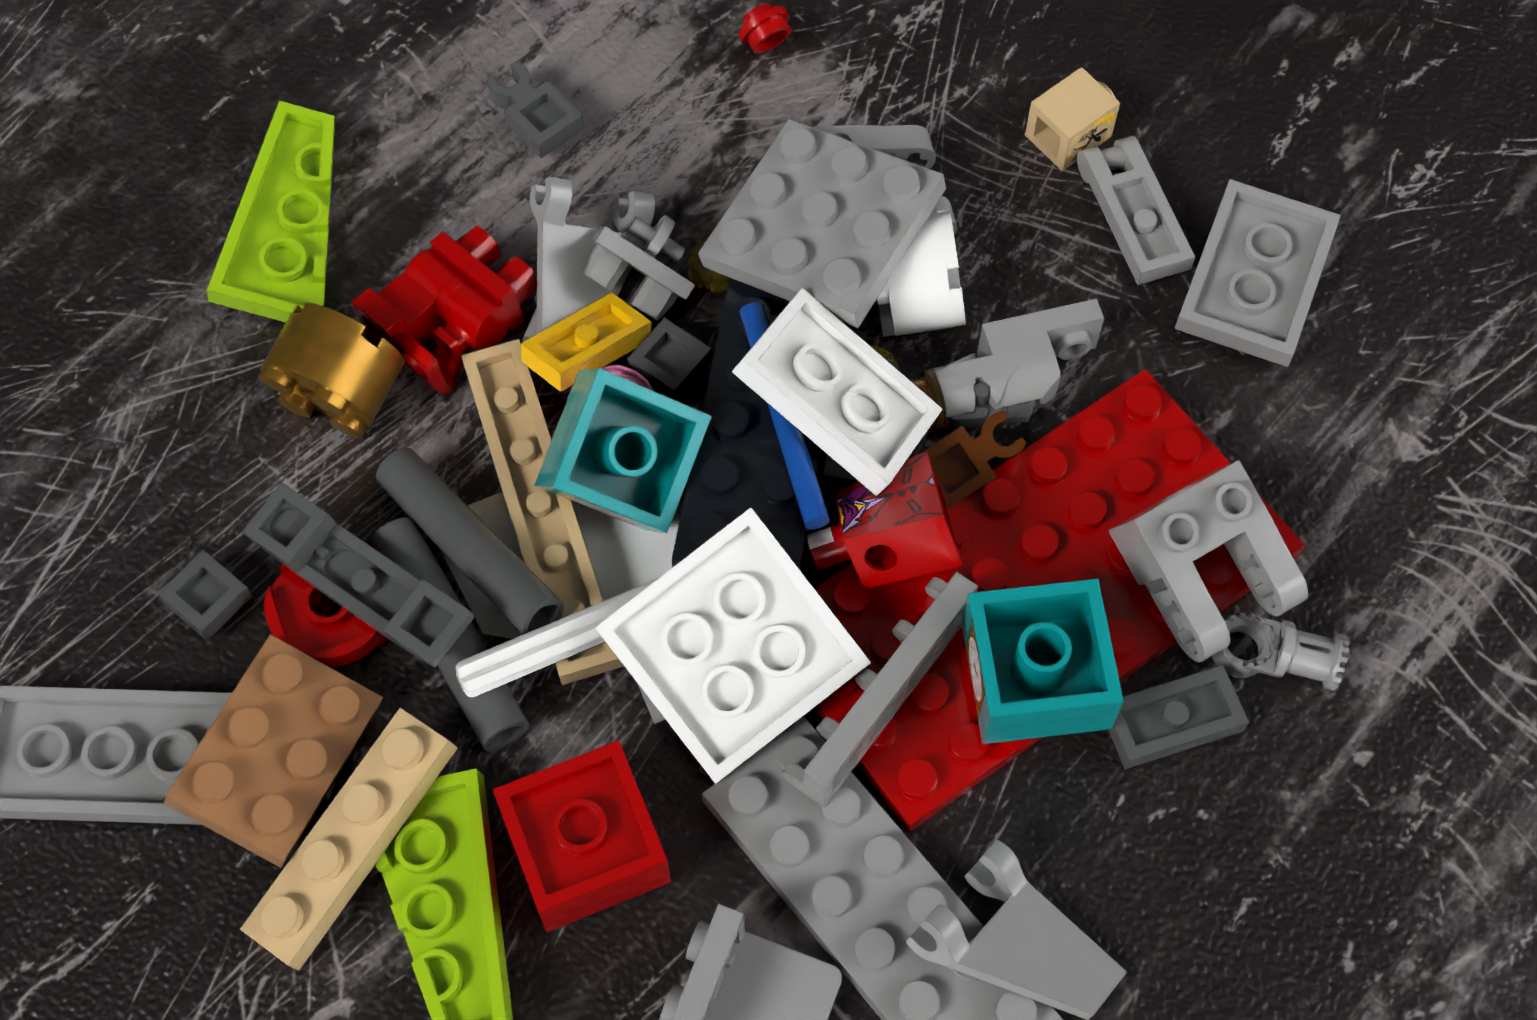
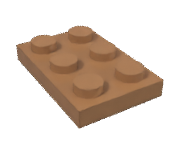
(273, 751)

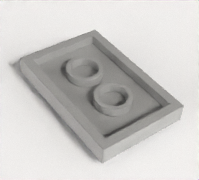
(1258, 273)

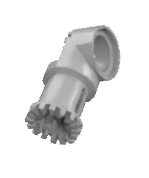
(1285, 650)

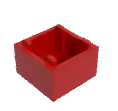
(583, 836)

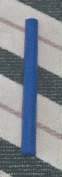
(790, 438)

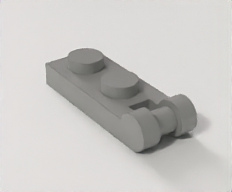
(1136, 210)

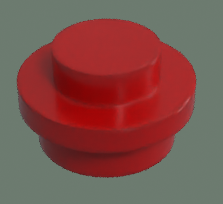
(765, 27)

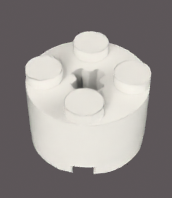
(926, 283)

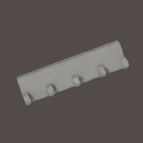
(883, 691)

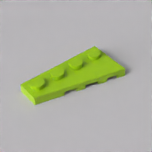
(282, 223)
(449, 902)

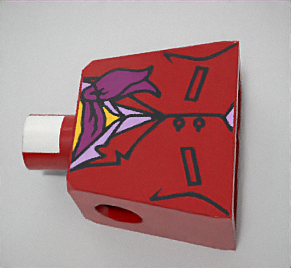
(892, 534)

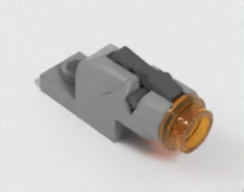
(1013, 366)

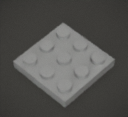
(823, 221)

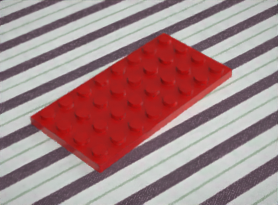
(1025, 528)

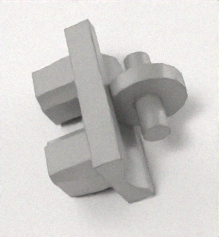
(661, 283)

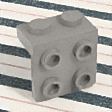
(749, 977)

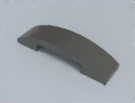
(358, 576)

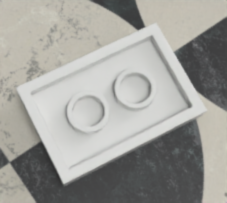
(838, 391)

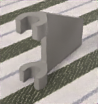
(566, 249)
(1024, 945)

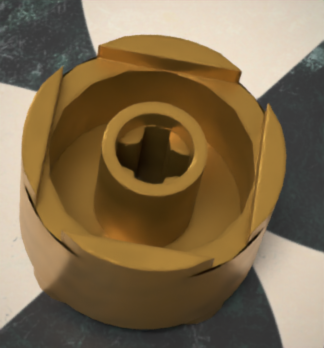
(330, 368)

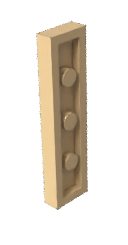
(348, 839)

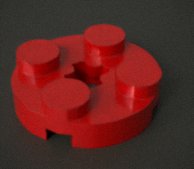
(329, 640)

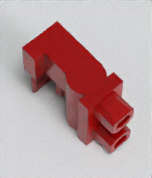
(450, 291)

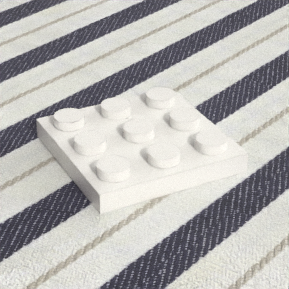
(733, 645)

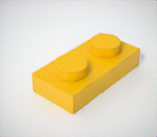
(585, 341)

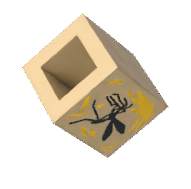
(1072, 118)

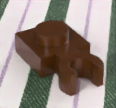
(963, 462)

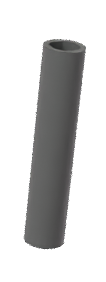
(468, 541)
(492, 715)

